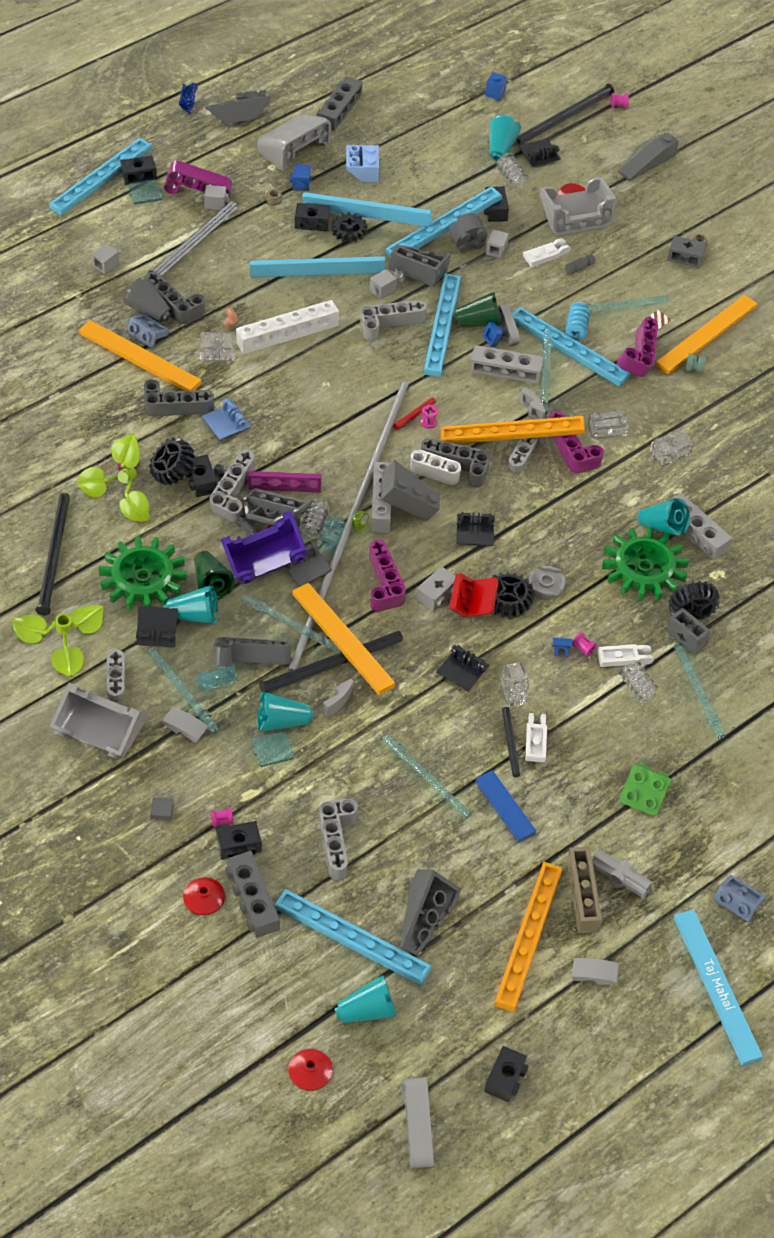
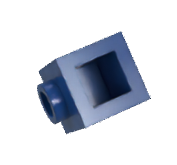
(496, 86)
(301, 177)

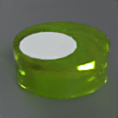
(360, 519)

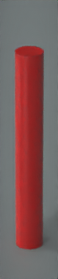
(413, 414)

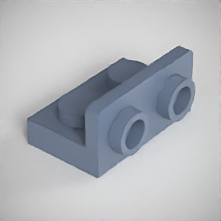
(146, 329)
(739, 897)

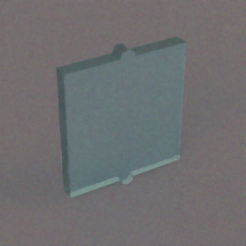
(145, 192)
(272, 749)

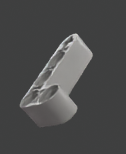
(390, 315)
(241, 465)
(335, 840)
(418, 1122)

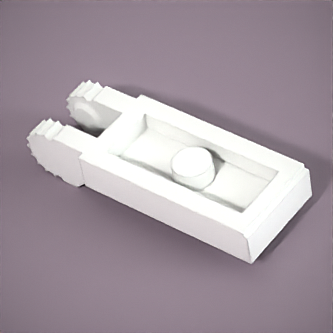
(546, 252)
(624, 655)
(536, 739)

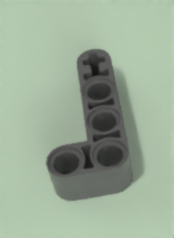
(182, 309)
(176, 402)
(471, 459)
(251, 650)

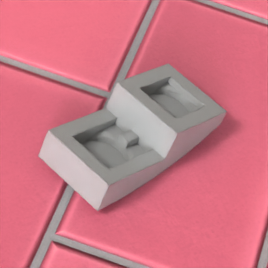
(532, 402)
(342, 695)
(185, 723)
(596, 970)

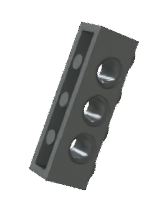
(341, 101)
(268, 920)

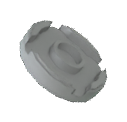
(547, 582)

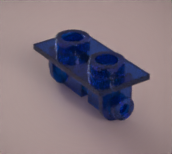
(187, 97)

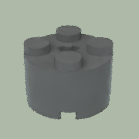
(468, 232)

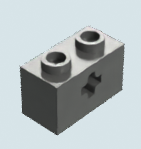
(686, 251)
(688, 631)

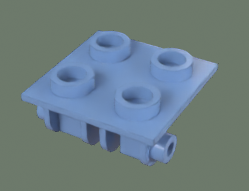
(226, 420)

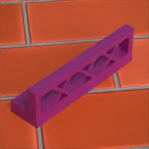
(284, 481)

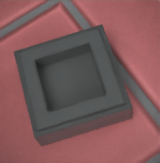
(161, 808)

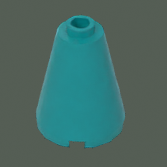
(502, 135)
(666, 516)
(196, 606)
(281, 713)
(367, 1003)

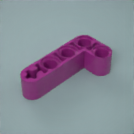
(193, 177)
(642, 356)
(576, 456)
(392, 589)

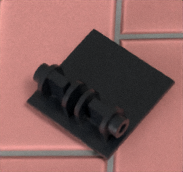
(540, 152)
(475, 529)
(156, 626)
(462, 668)

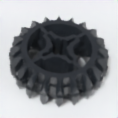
(171, 461)
(509, 589)
(696, 598)

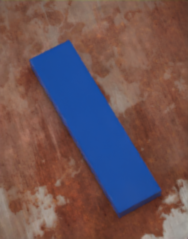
(505, 806)

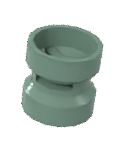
(695, 363)

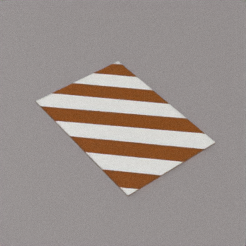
(660, 318)

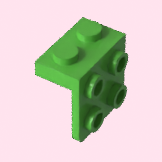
(645, 789)

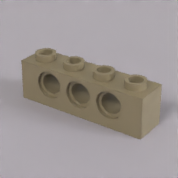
(584, 890)

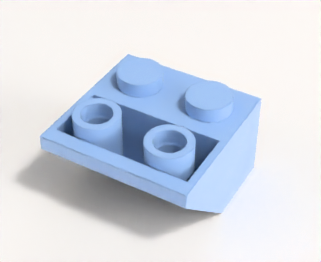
(363, 162)

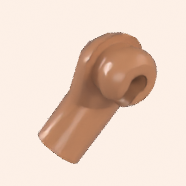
(232, 318)

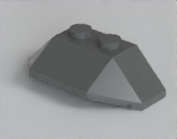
(239, 110)
(270, 506)

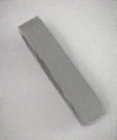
(508, 324)
(524, 457)
(111, 668)

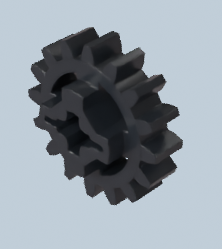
(349, 227)

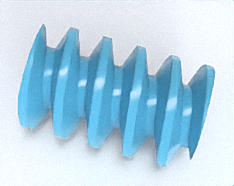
(578, 321)

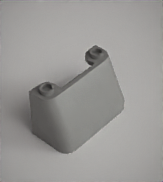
(289, 137)
(579, 210)
(97, 721)

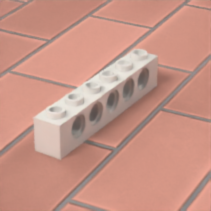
(287, 327)

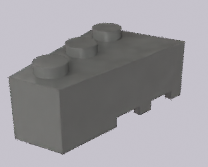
(419, 265)
(408, 492)

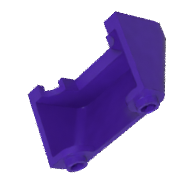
(265, 550)

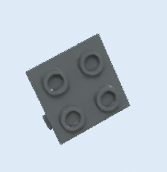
(309, 569)

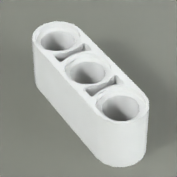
(435, 467)

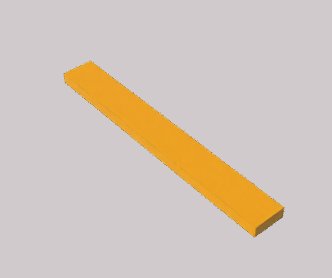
(706, 334)
(140, 356)
(513, 430)
(343, 639)
(528, 937)

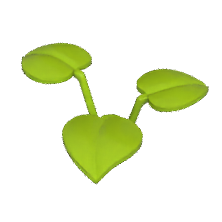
(93, 484)
(66, 660)

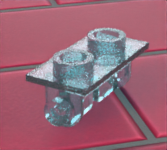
(328, 538)
(216, 678)

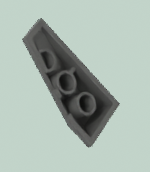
(649, 155)
(428, 903)

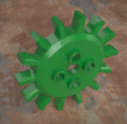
(655, 555)
(151, 562)

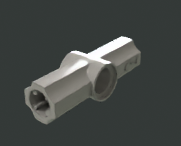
(621, 874)

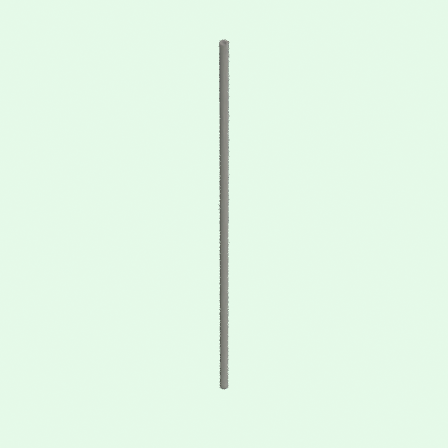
(348, 527)

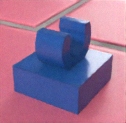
(493, 334)
(561, 643)

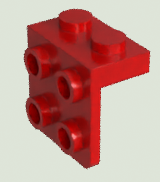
(473, 596)

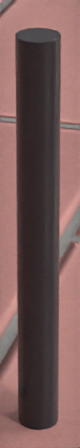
(510, 742)

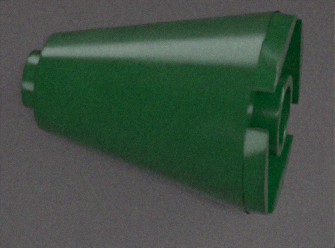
(478, 312)
(213, 573)

